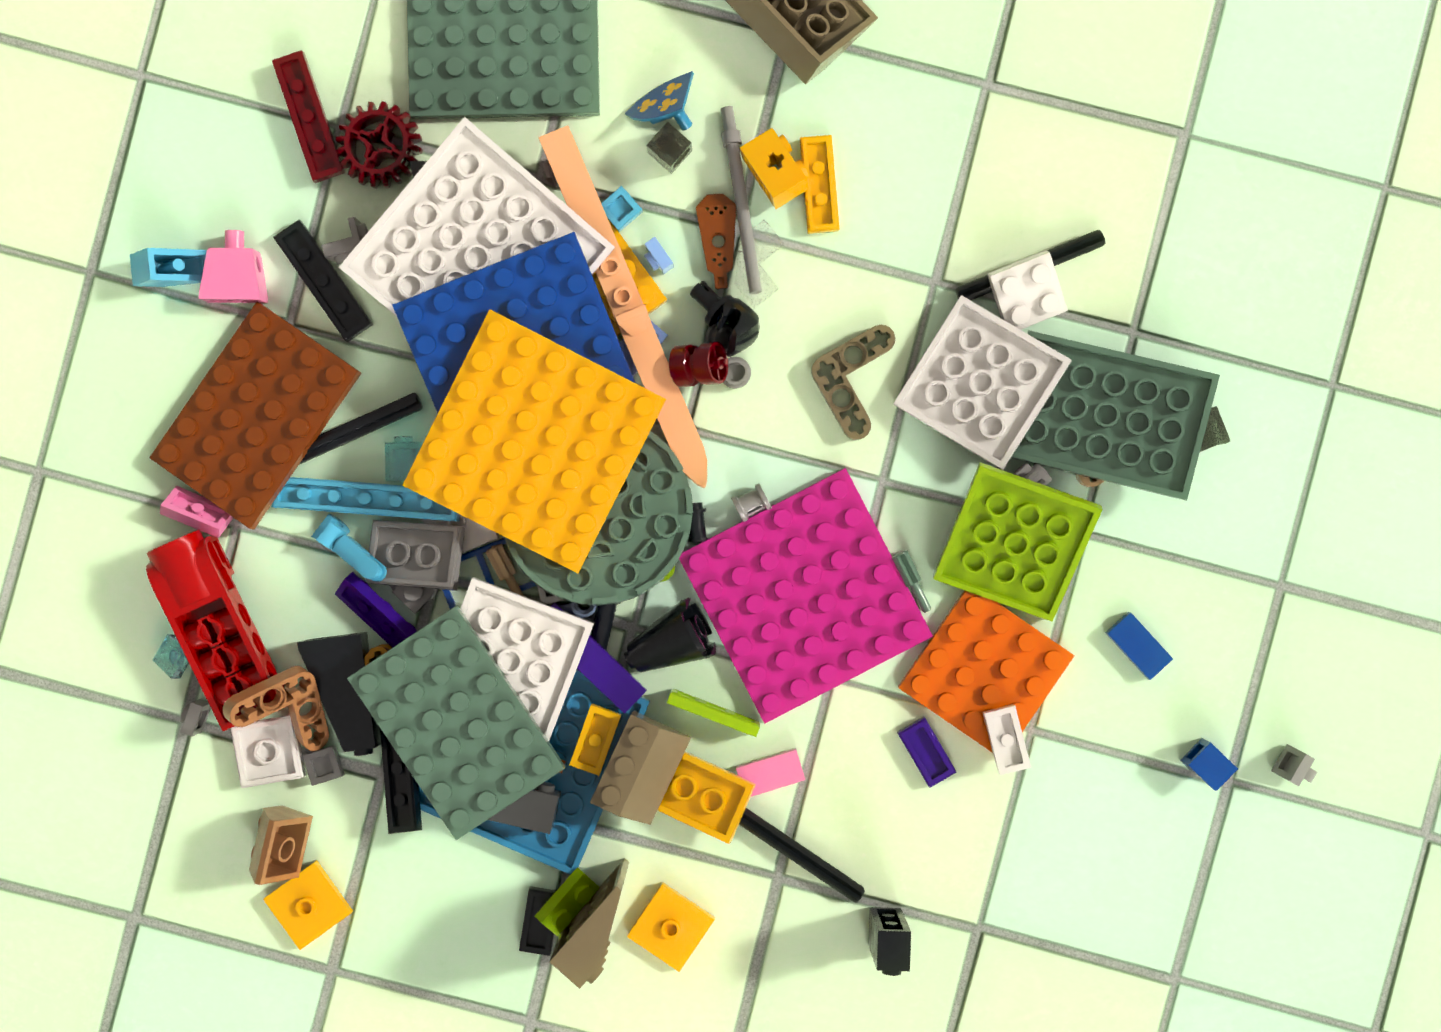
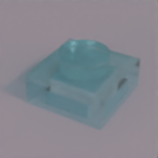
(171, 657)

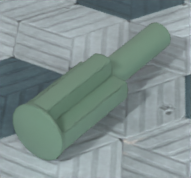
(911, 578)

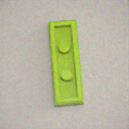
(714, 712)

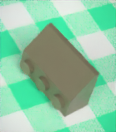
(640, 769)

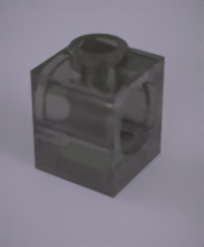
(669, 147)

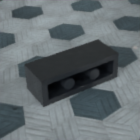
(889, 940)

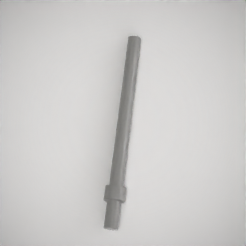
(732, 140)

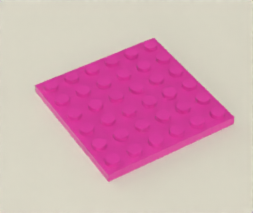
(805, 595)

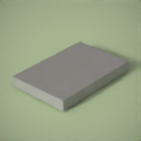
(417, 554)

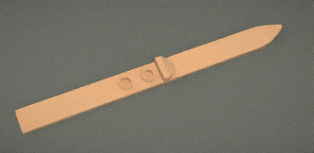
(627, 305)

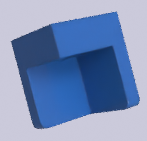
(1209, 764)

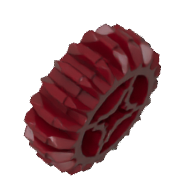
(355, 132)

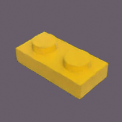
(595, 739)

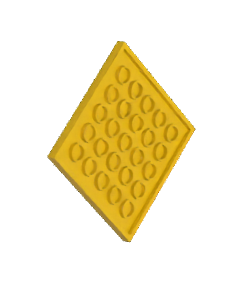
(534, 441)

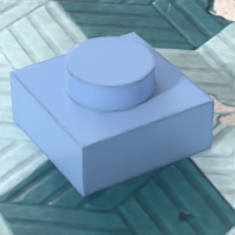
(657, 256)

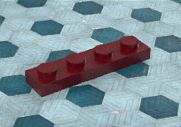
(308, 116)

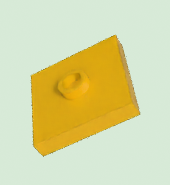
(308, 905)
(671, 927)

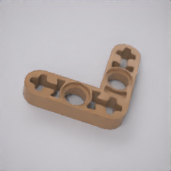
(288, 696)

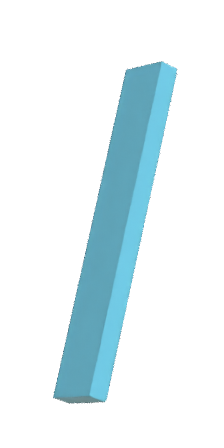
(360, 499)

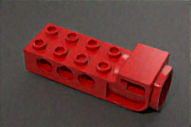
(209, 619)

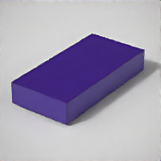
(926, 752)

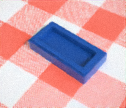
(1139, 645)

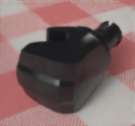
(731, 310)

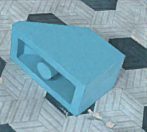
(167, 267)

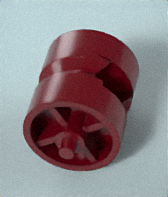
(698, 364)

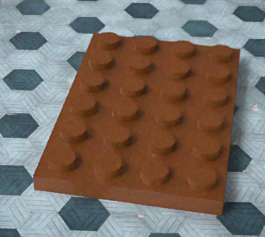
(255, 415)

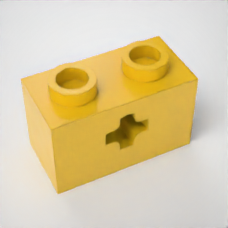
(779, 184)

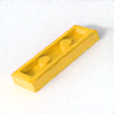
(821, 194)

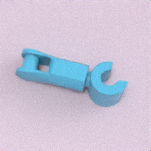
(333, 535)

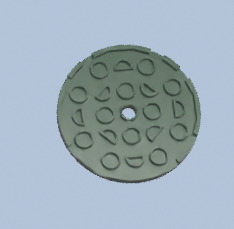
(637, 541)

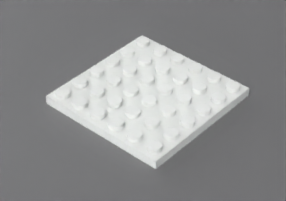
(460, 216)

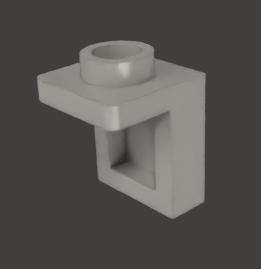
(340, 249)

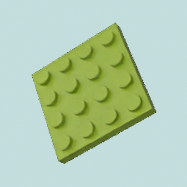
(1017, 542)

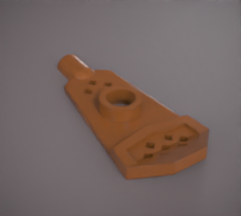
(717, 225)

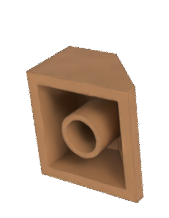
(279, 845)

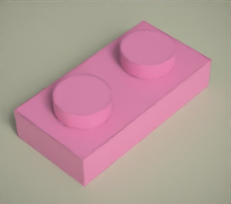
(195, 512)

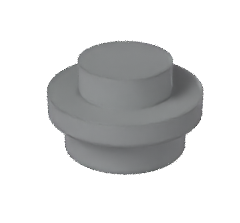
(738, 373)

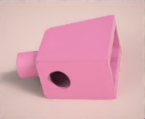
(233, 273)

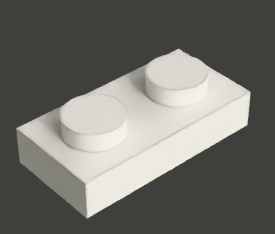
(1006, 739)

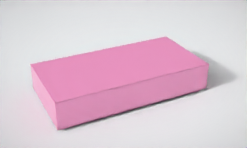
(773, 771)

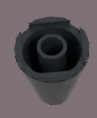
(672, 640)

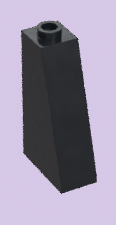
(331, 663)

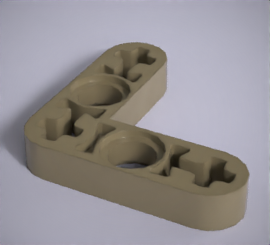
(843, 368)

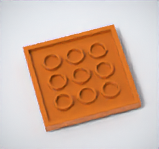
(983, 662)

